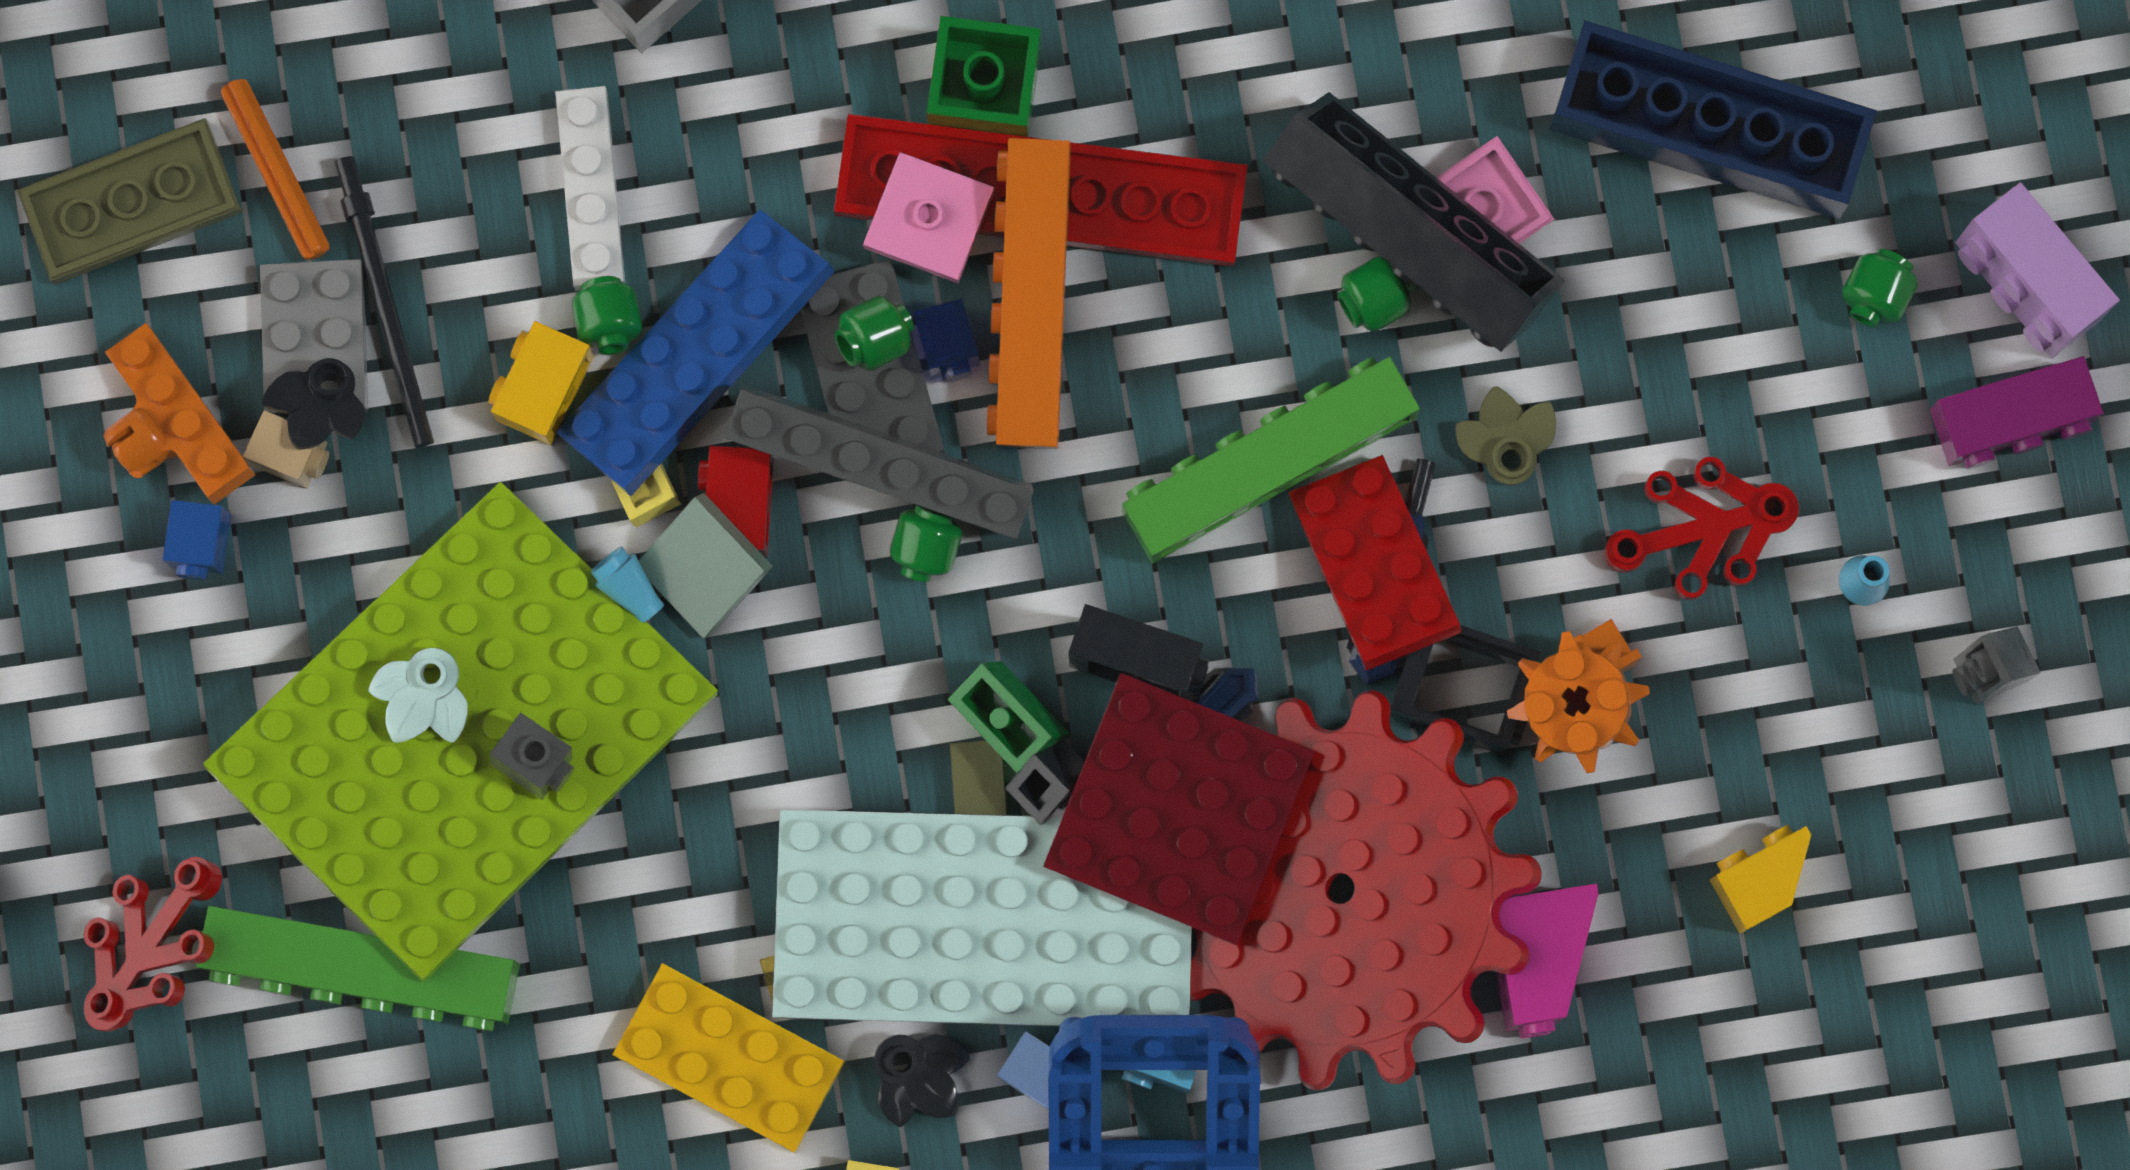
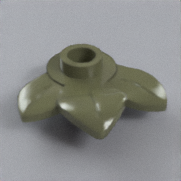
(1505, 430)

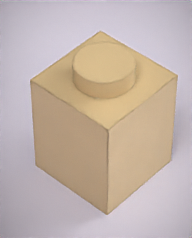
(274, 453)

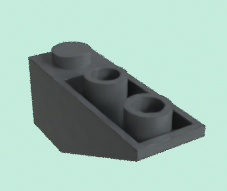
(1994, 665)

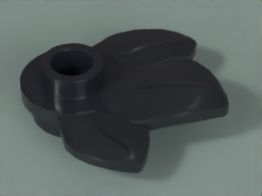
(315, 410)
(924, 1082)

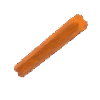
(275, 169)

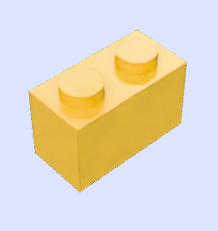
(540, 382)

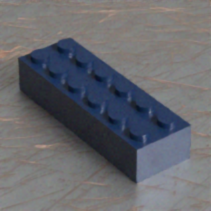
(1713, 119)

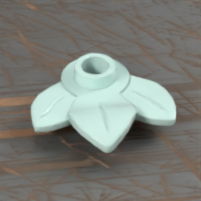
(418, 704)

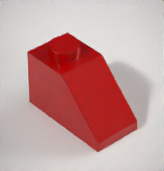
(741, 488)

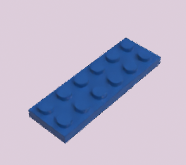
(695, 352)

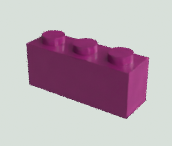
(2017, 413)

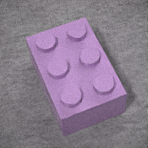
(2035, 271)

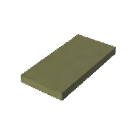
(129, 201)

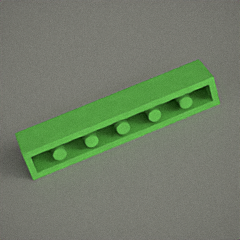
(1270, 459)
(357, 966)

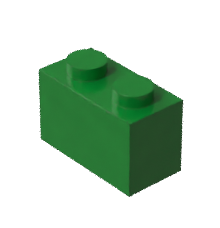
(1006, 714)

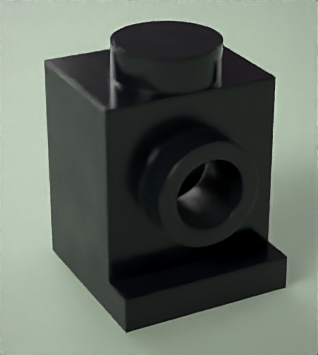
(1047, 781)

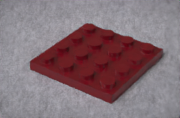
(1178, 808)

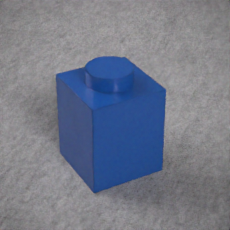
(196, 539)

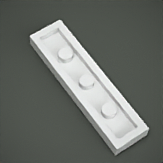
(589, 184)

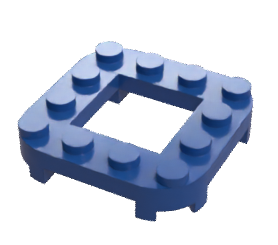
(1154, 1043)

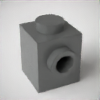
(533, 757)

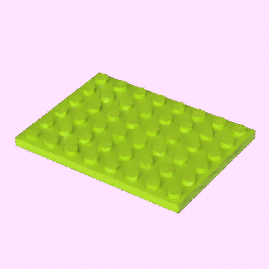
(424, 828)

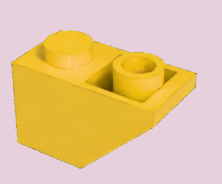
(1764, 882)

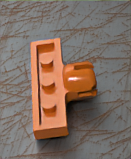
(170, 420)

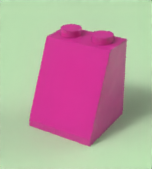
(1556, 932)

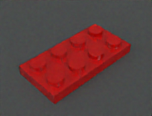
(1374, 562)

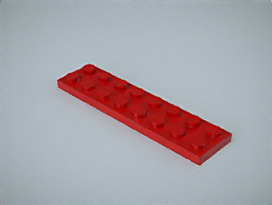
(1115, 194)

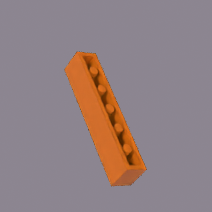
(1032, 293)

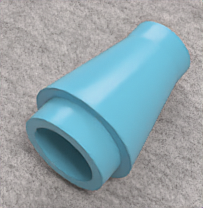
(626, 583)
(1859, 588)

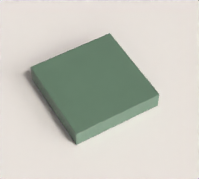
(704, 565)

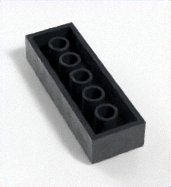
(1412, 221)

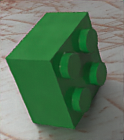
(984, 76)

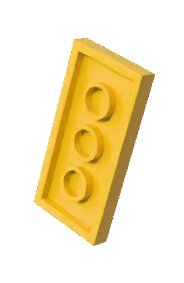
(728, 1058)

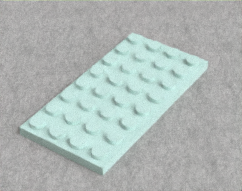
(958, 926)

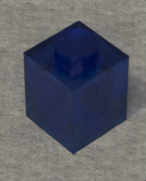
(947, 341)

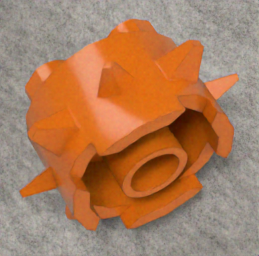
(1608, 695)

